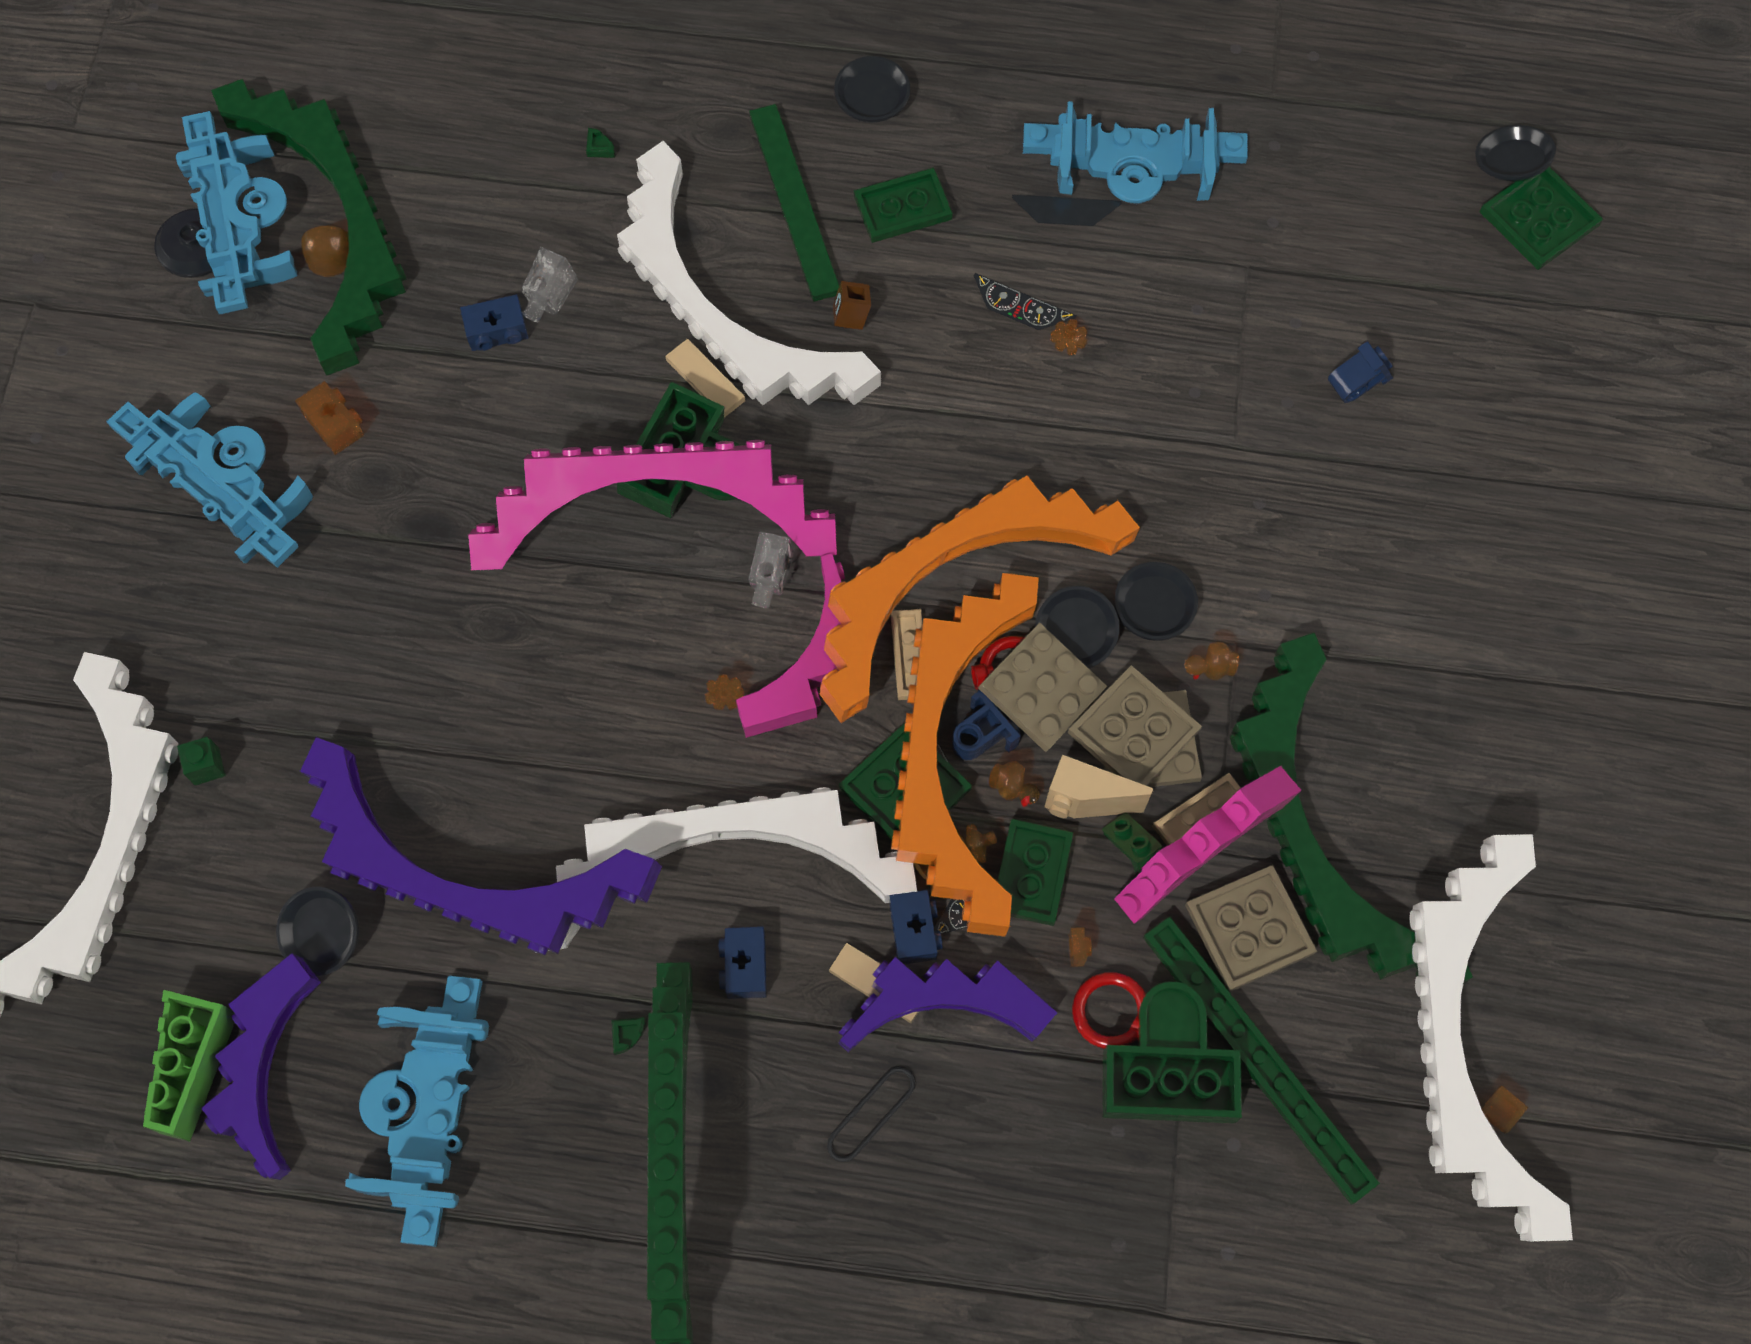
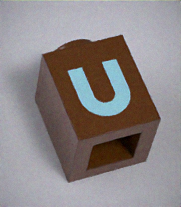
(851, 305)

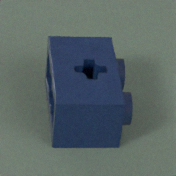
(494, 323)
(913, 946)
(746, 982)

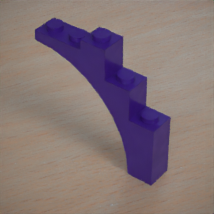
(902, 992)
(247, 1062)

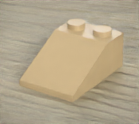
(1090, 792)

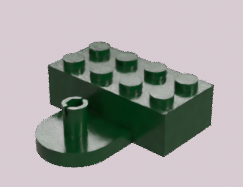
(677, 420)
(1172, 1069)

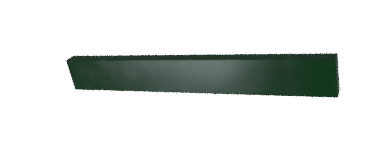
(794, 203)

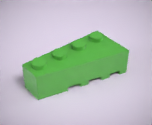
(185, 1062)

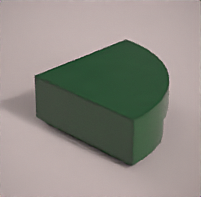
(599, 145)
(626, 1033)

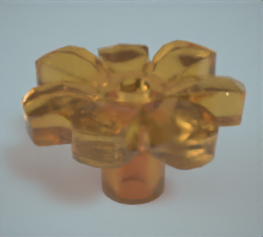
(1069, 336)
(724, 692)
(979, 842)

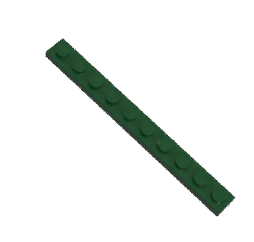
(1263, 1063)

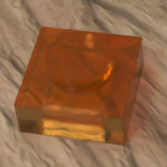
(1079, 947)
(1503, 1109)

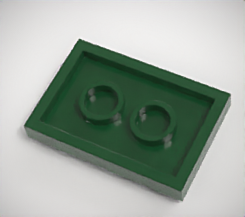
(903, 205)
(1034, 870)

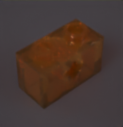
(335, 431)

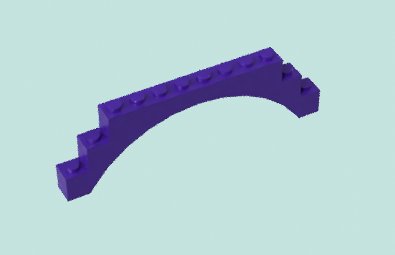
(529, 914)

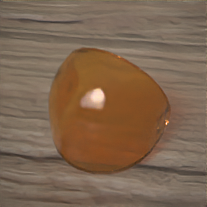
(325, 250)

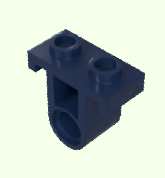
(1361, 373)
(986, 727)

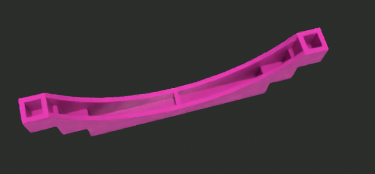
(563, 476)

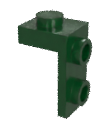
(1132, 840)

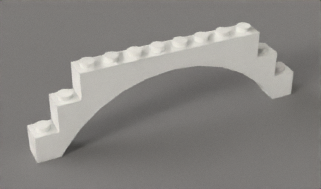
(757, 362)
(139, 771)
(799, 820)
(1458, 1126)

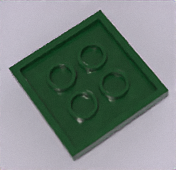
(1541, 217)
(875, 782)

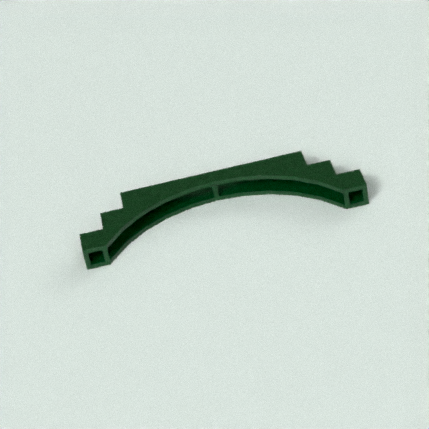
(369, 266)
(1268, 741)
(666, 1155)

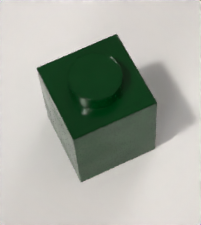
(201, 760)

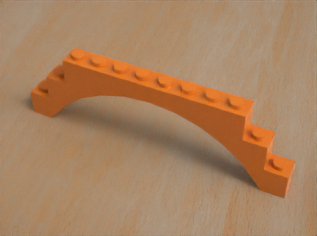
(1009, 516)
(925, 824)

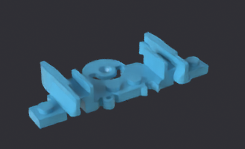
(1162, 154)
(229, 234)
(230, 493)
(422, 1142)

